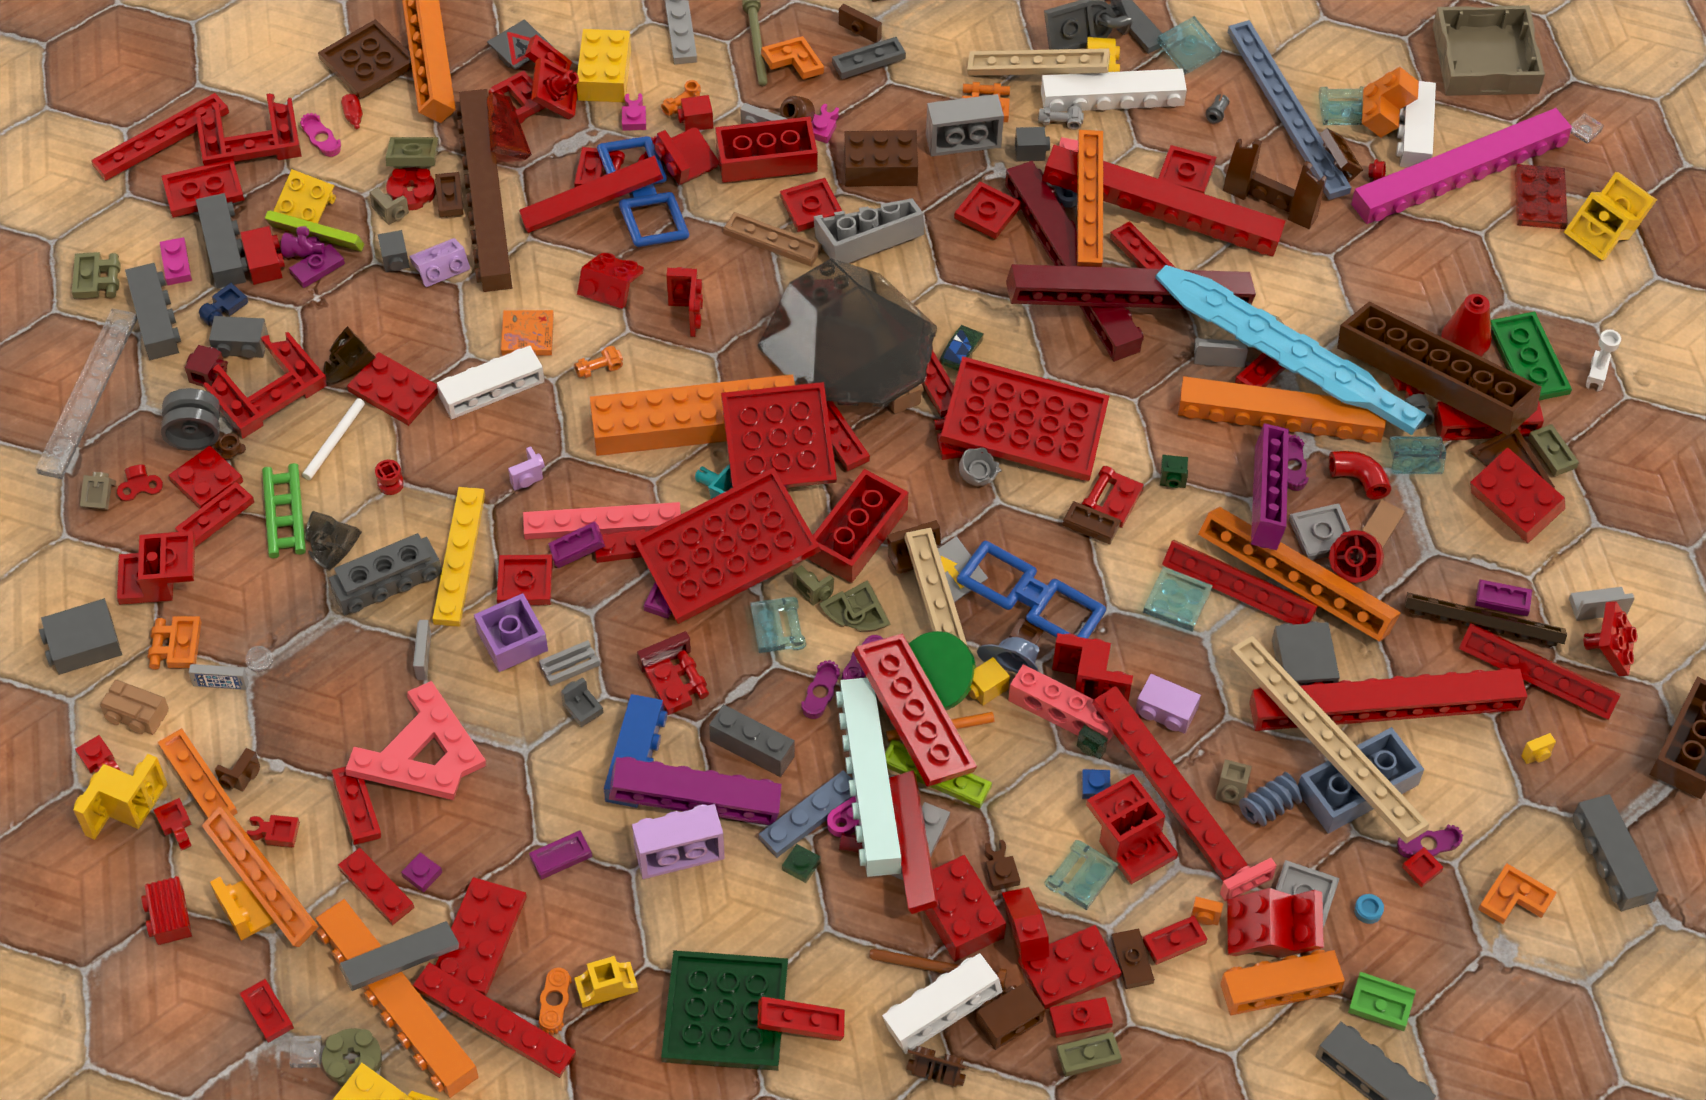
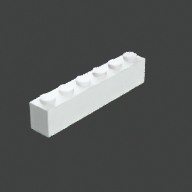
(1114, 90)

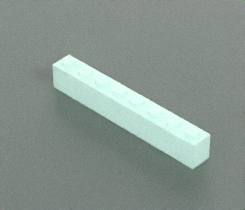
(870, 778)

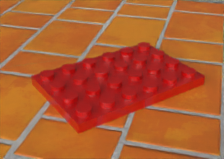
(1025, 418)
(726, 545)

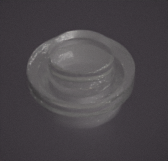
(259, 659)

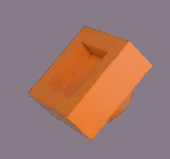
(1207, 911)

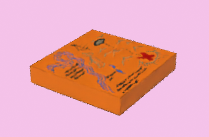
(526, 329)

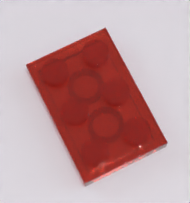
(1541, 196)

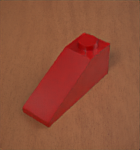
(1026, 924)

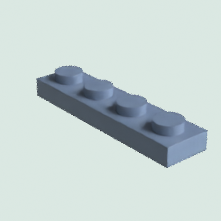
(806, 815)

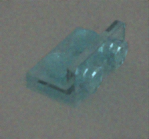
(1417, 455)

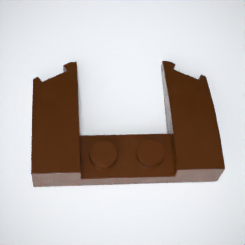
(1243, 179)

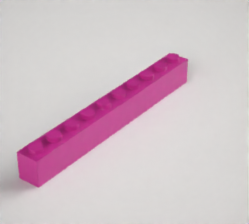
(1461, 166)

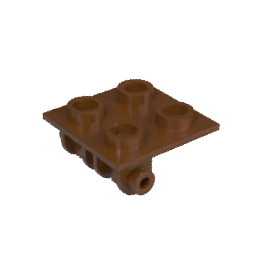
(925, 1056)

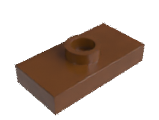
(860, 23)
(1091, 522)
(1132, 958)

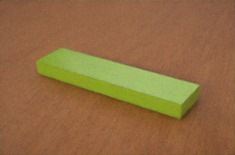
(320, 231)
(966, 788)

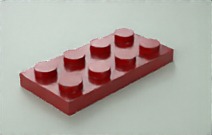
(483, 932)

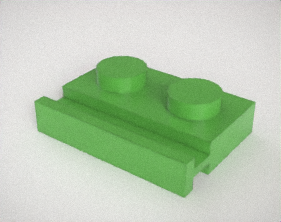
(1382, 1001)

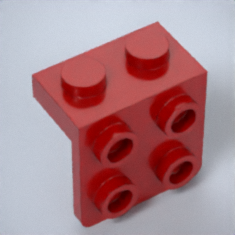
(685, 154)
(608, 279)
(686, 290)

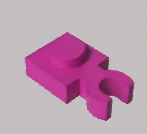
(633, 114)
(825, 124)

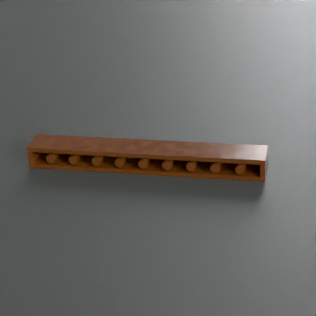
(484, 194)

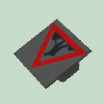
(513, 43)

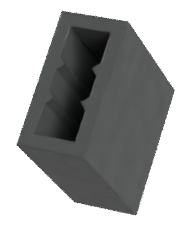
(80, 636)
(1306, 652)

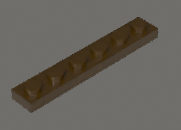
(1495, 622)

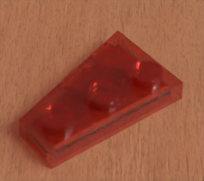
(505, 129)

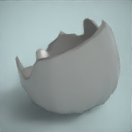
(978, 467)

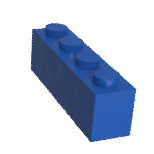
(638, 735)

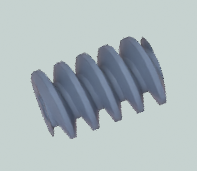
(1270, 799)

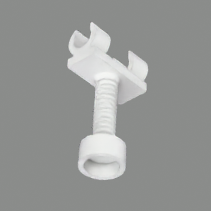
(1608, 342)

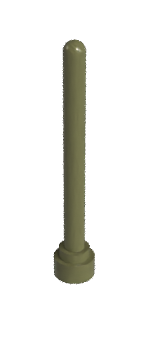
(752, 7)

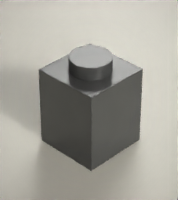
(1031, 144)
(393, 251)

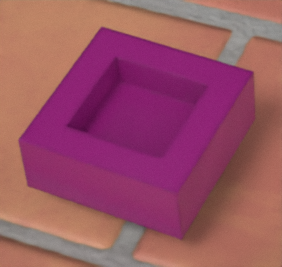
(421, 872)

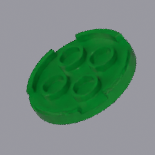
(946, 664)

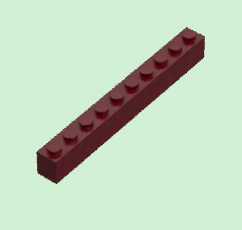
(1059, 240)
(1108, 286)

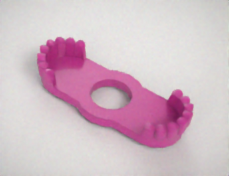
(312, 127)

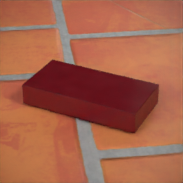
(662, 650)

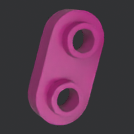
(843, 814)

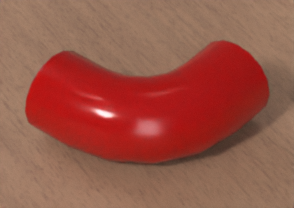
(1362, 468)

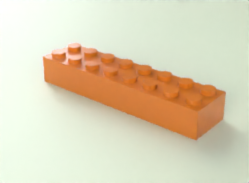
(667, 415)

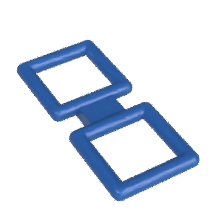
(645, 195)
(1029, 591)

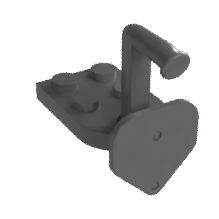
(1074, 22)

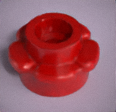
(1377, 169)

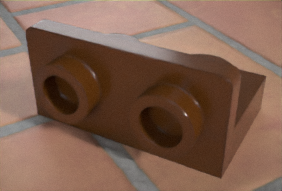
(1343, 156)

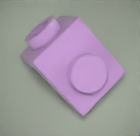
(527, 472)

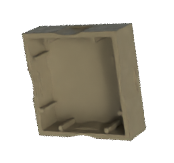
(1488, 50)

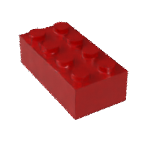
(766, 149)
(859, 525)

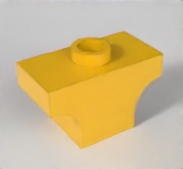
(605, 981)

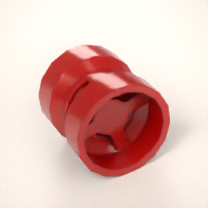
(389, 477)

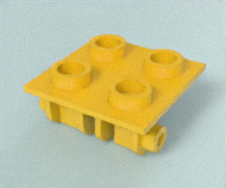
(304, 197)

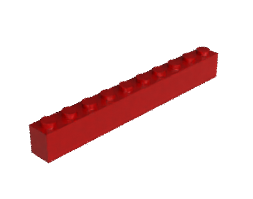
(1172, 203)
(1402, 698)

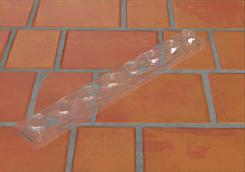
(86, 394)

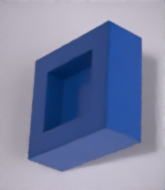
(1094, 782)

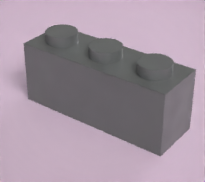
(752, 740)

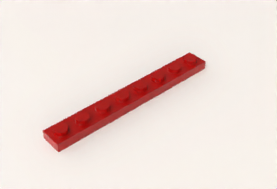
(1169, 783)

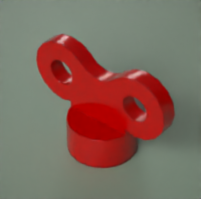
(138, 482)

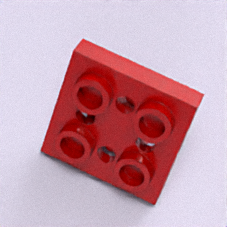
(557, 82)
(1615, 639)

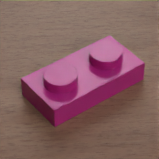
(175, 261)

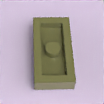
(1553, 450)
(1089, 1054)

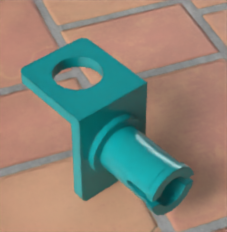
(716, 482)

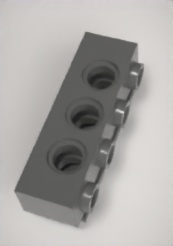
(374, 569)

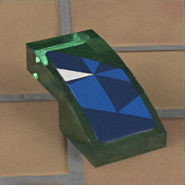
(961, 344)

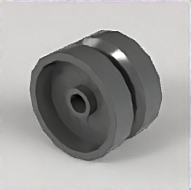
(190, 419)

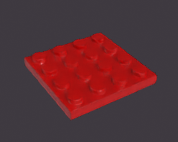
(781, 431)

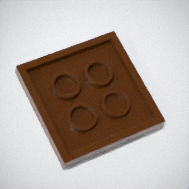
(367, 59)

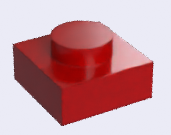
(1422, 867)

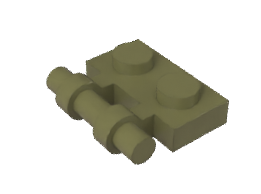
(87, 275)

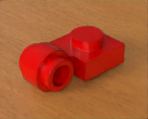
(95, 754)

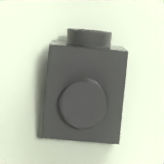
(580, 702)

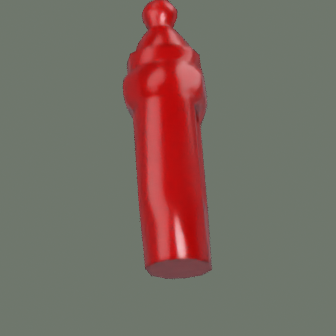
(352, 109)

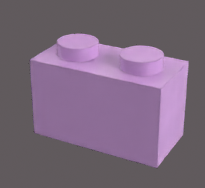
(1167, 703)

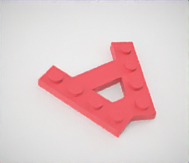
(396, 763)

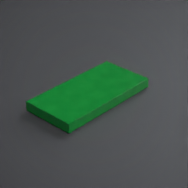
(1529, 353)

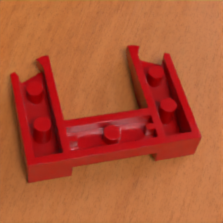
(279, 141)
(300, 379)

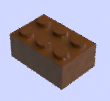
(881, 158)

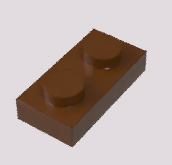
(449, 194)

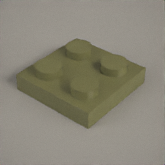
(412, 152)

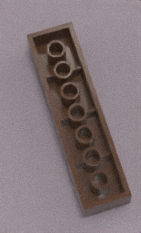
(1439, 368)

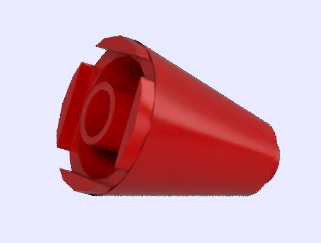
(1470, 325)

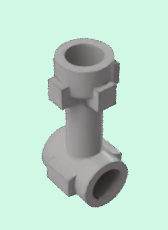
(1073, 117)

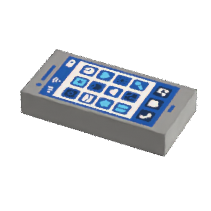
(218, 676)

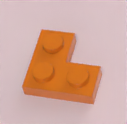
(793, 52)
(1515, 888)

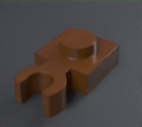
(1027, 631)
(1001, 869)

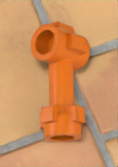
(671, 105)
(610, 358)

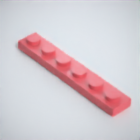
(610, 519)

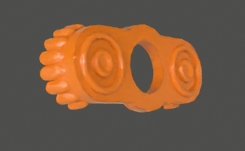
(552, 1016)

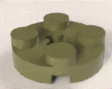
(347, 1041)

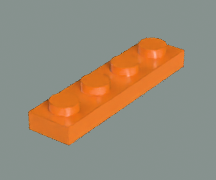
(195, 773)

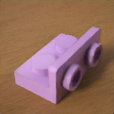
(440, 262)

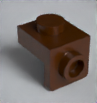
(241, 774)

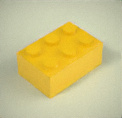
(604, 65)

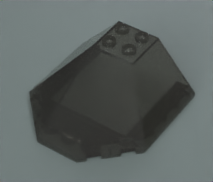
(851, 334)

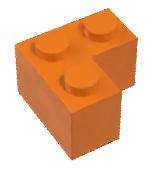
(1385, 99)

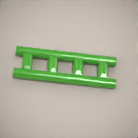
(295, 519)

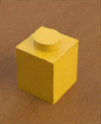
(989, 681)

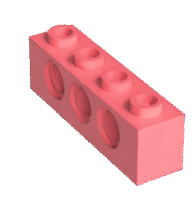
(1056, 702)

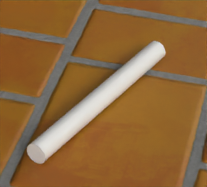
(333, 439)

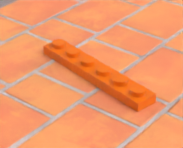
(1090, 199)
(260, 876)

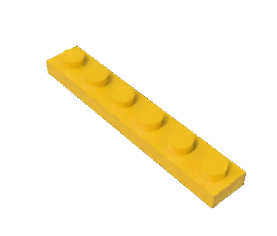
(459, 557)

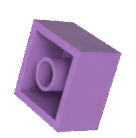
(511, 632)

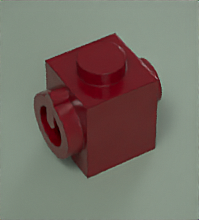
(201, 365)

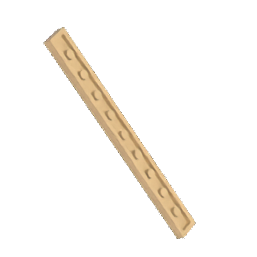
(1330, 740)

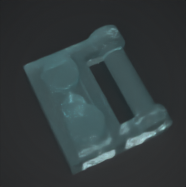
(1341, 111)
(769, 627)
(1088, 880)

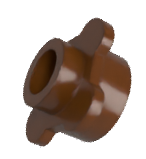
(230, 440)

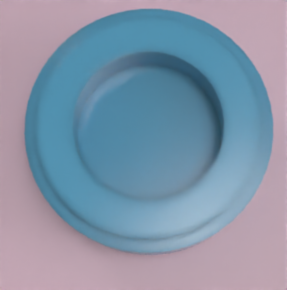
(1369, 908)

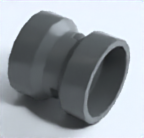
(1420, 402)

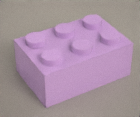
(678, 841)

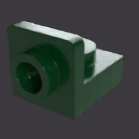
(1174, 471)

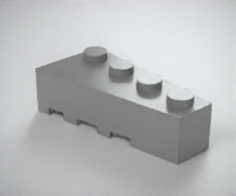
(869, 230)

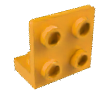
(241, 907)

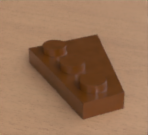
(1492, 448)

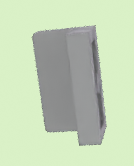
(1220, 352)
(1592, 603)

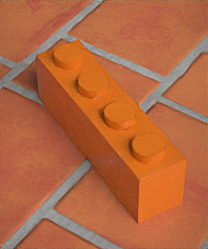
(1282, 982)

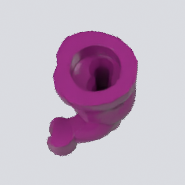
(300, 245)

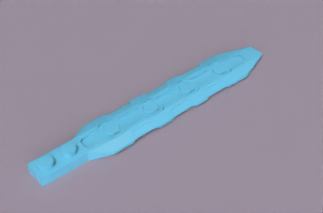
(1292, 350)

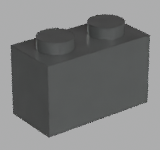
(238, 336)

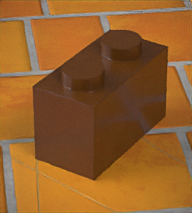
(1009, 1015)

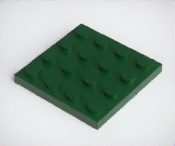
(716, 1010)

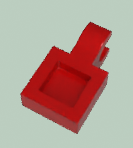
(174, 819)

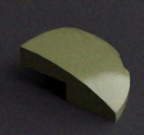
(857, 608)

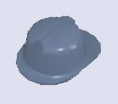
(1011, 653)

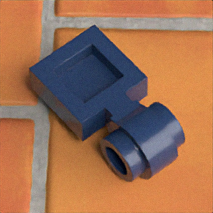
(226, 300)

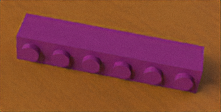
(1270, 487)
(686, 788)

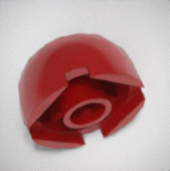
(1345, 554)

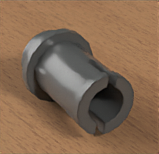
(1216, 112)

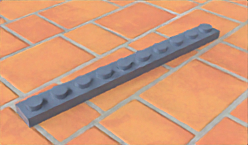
(1288, 108)

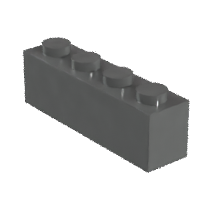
(221, 241)
(152, 311)
(1614, 853)
(1368, 1068)

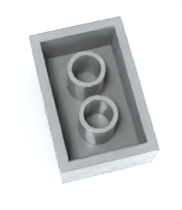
(964, 125)

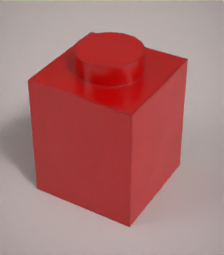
(696, 113)

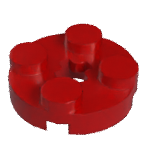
(412, 176)

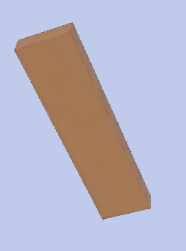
(772, 239)

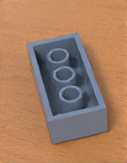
(1337, 801)

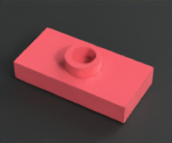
(1247, 879)

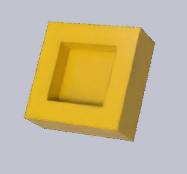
(1538, 749)

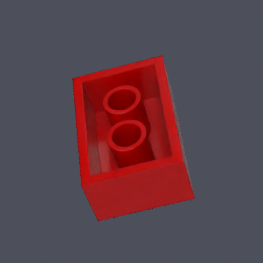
(1517, 495)
(966, 913)

